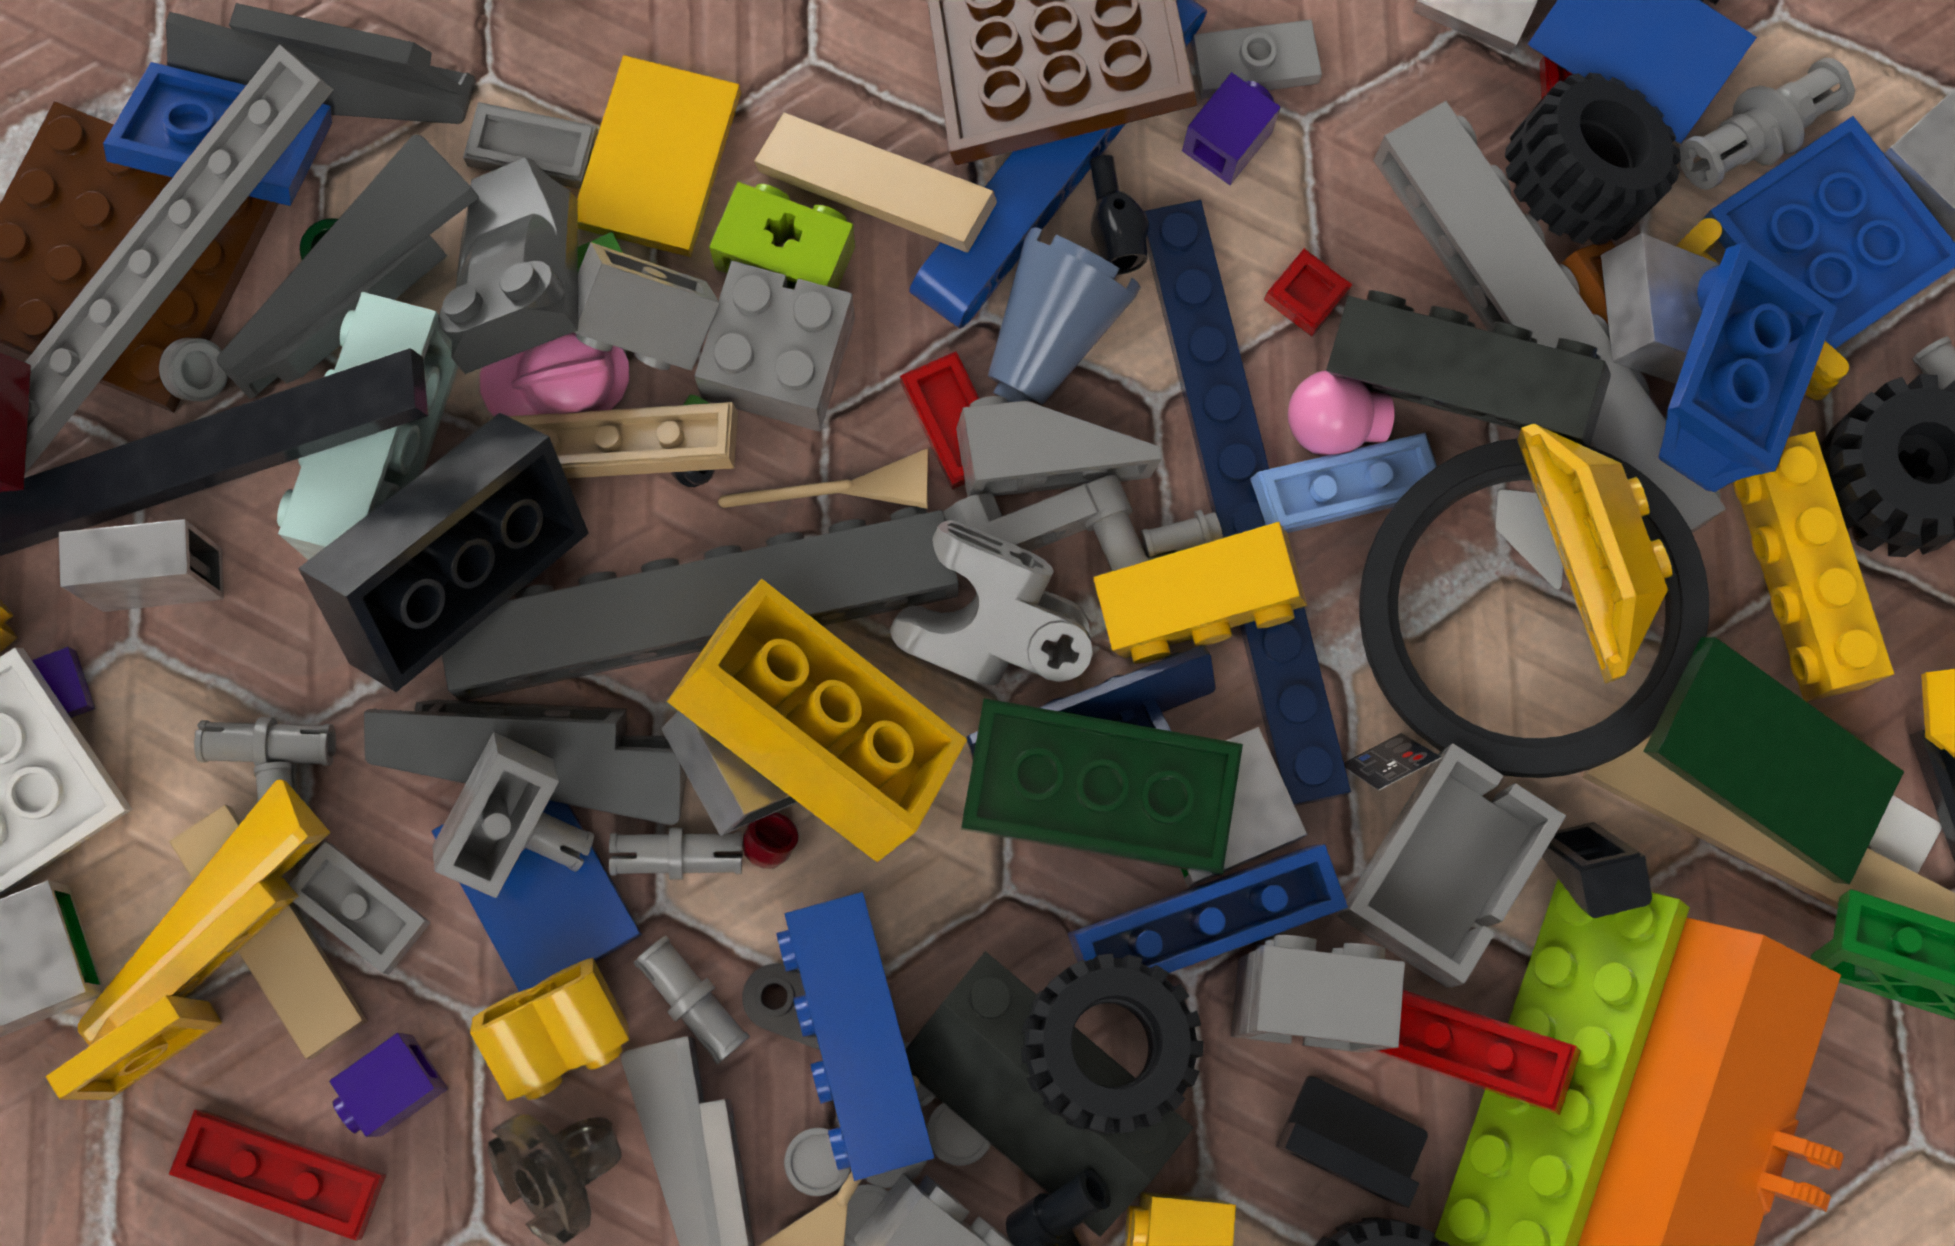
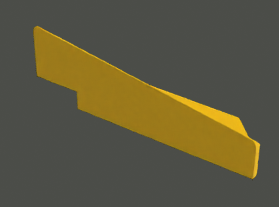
(216, 913)

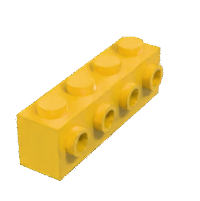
(1813, 574)

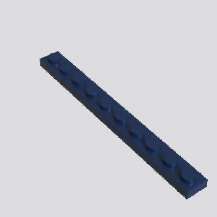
(1229, 455)

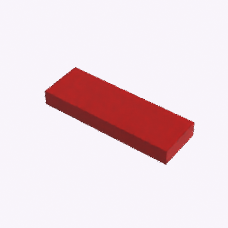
(1484, 1052)
(277, 1174)

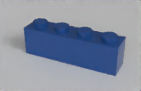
(1220, 913)
(857, 1036)

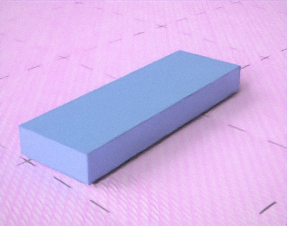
(1343, 483)

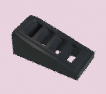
(1599, 870)

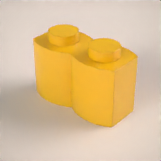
(551, 1030)

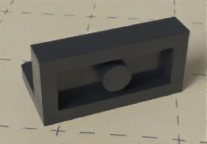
(1354, 1141)

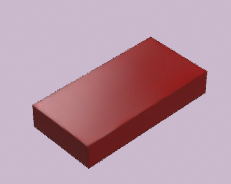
(938, 397)

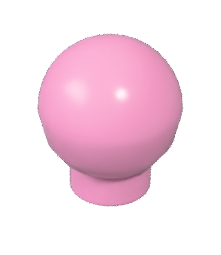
(1338, 414)

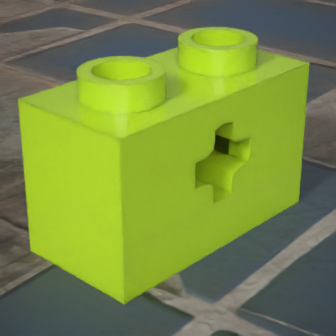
(766, 215)

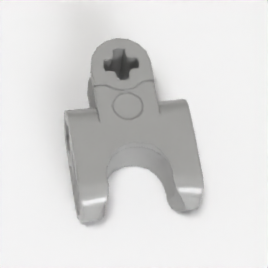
(1004, 621)

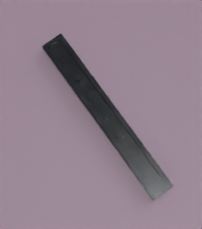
(215, 449)

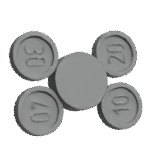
(814, 1172)

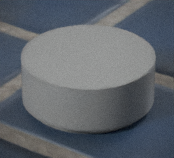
(191, 369)

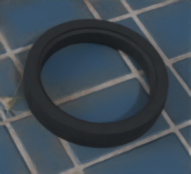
(1509, 755)

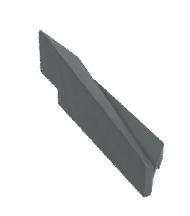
(367, 70)
(372, 248)
(589, 747)

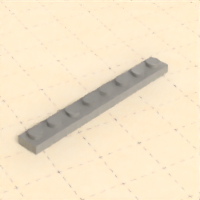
(168, 241)

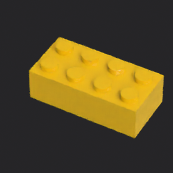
(819, 721)

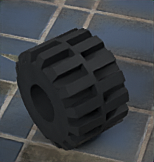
(1867, 459)

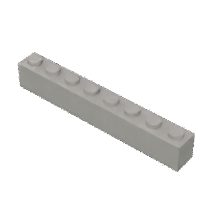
(1514, 280)

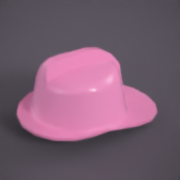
(555, 379)

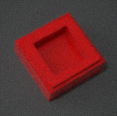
(1307, 292)

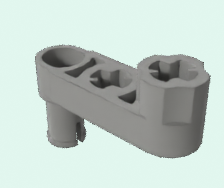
(1091, 506)

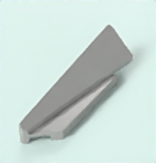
(690, 1144)

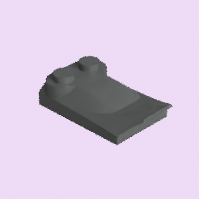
(513, 267)

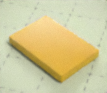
(657, 155)

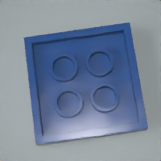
(1842, 228)

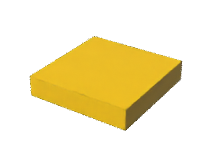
(134, 1049)

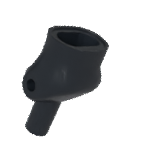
(1117, 220)

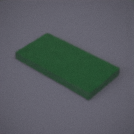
(1774, 760)
(1102, 787)

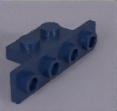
(1141, 694)

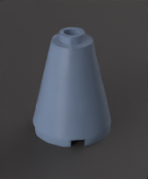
(1054, 316)

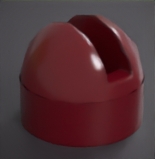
(770, 841)

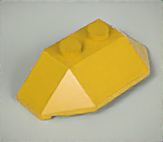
(1600, 543)

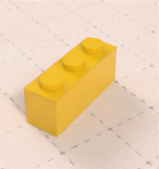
(1201, 593)

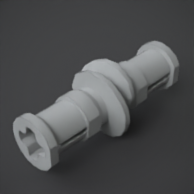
(1766, 123)

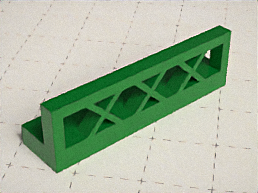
(1893, 952)

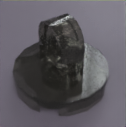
(553, 1170)

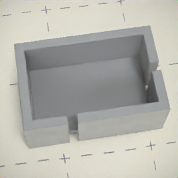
(1451, 865)
(1327, 998)

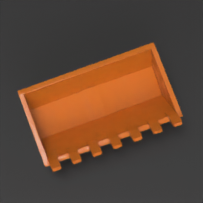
(1717, 1097)

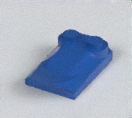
(1743, 370)

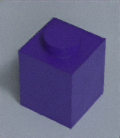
(1231, 127)
(386, 1086)

